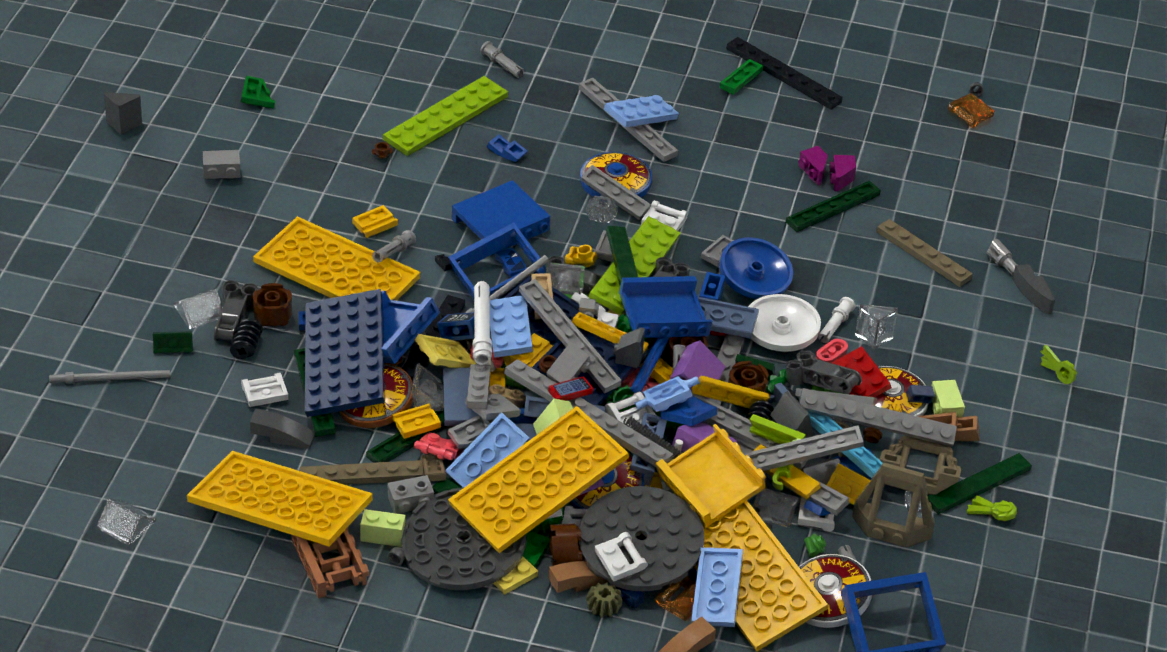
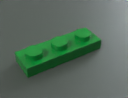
(741, 76)

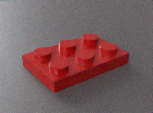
(873, 379)

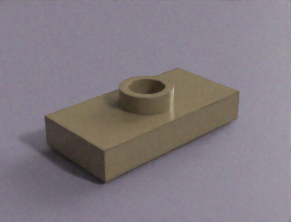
(433, 467)

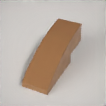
(967, 427)
(573, 575)
(692, 638)

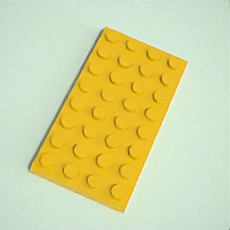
(332, 263)
(538, 479)
(280, 498)
(772, 587)

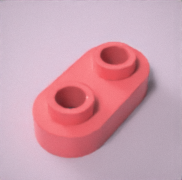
(832, 350)

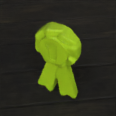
(1065, 370)
(1000, 510)

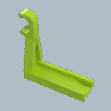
(778, 434)

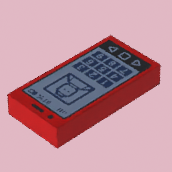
(571, 389)

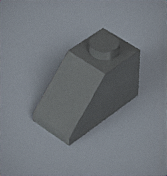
(630, 348)

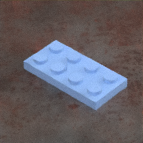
(641, 111)
(510, 326)
(487, 450)
(718, 586)

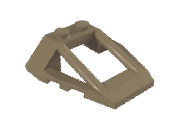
(943, 476)
(916, 528)

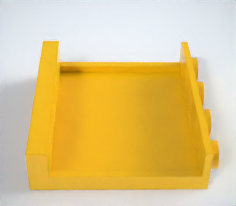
(713, 476)

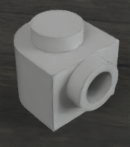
(588, 307)

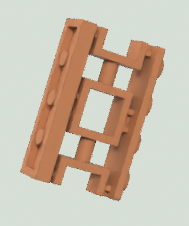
(315, 565)

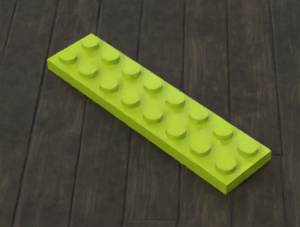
(445, 115)
(647, 245)

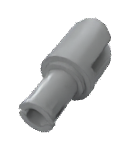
(1001, 255)

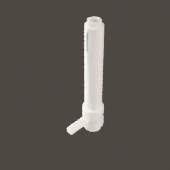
(482, 343)

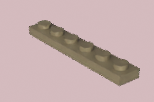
(924, 252)
(367, 472)

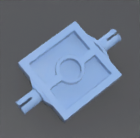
(667, 394)

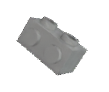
(221, 164)
(569, 364)
(409, 493)

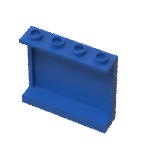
(500, 208)
(664, 306)
(403, 323)

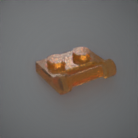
(973, 105)
(683, 604)

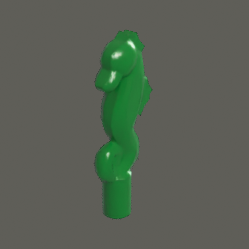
(775, 380)

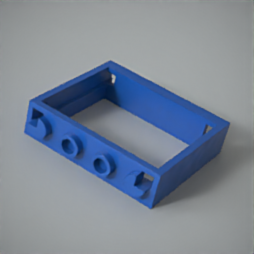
(487, 247)
(888, 585)

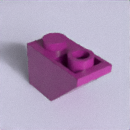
(814, 163)
(842, 171)

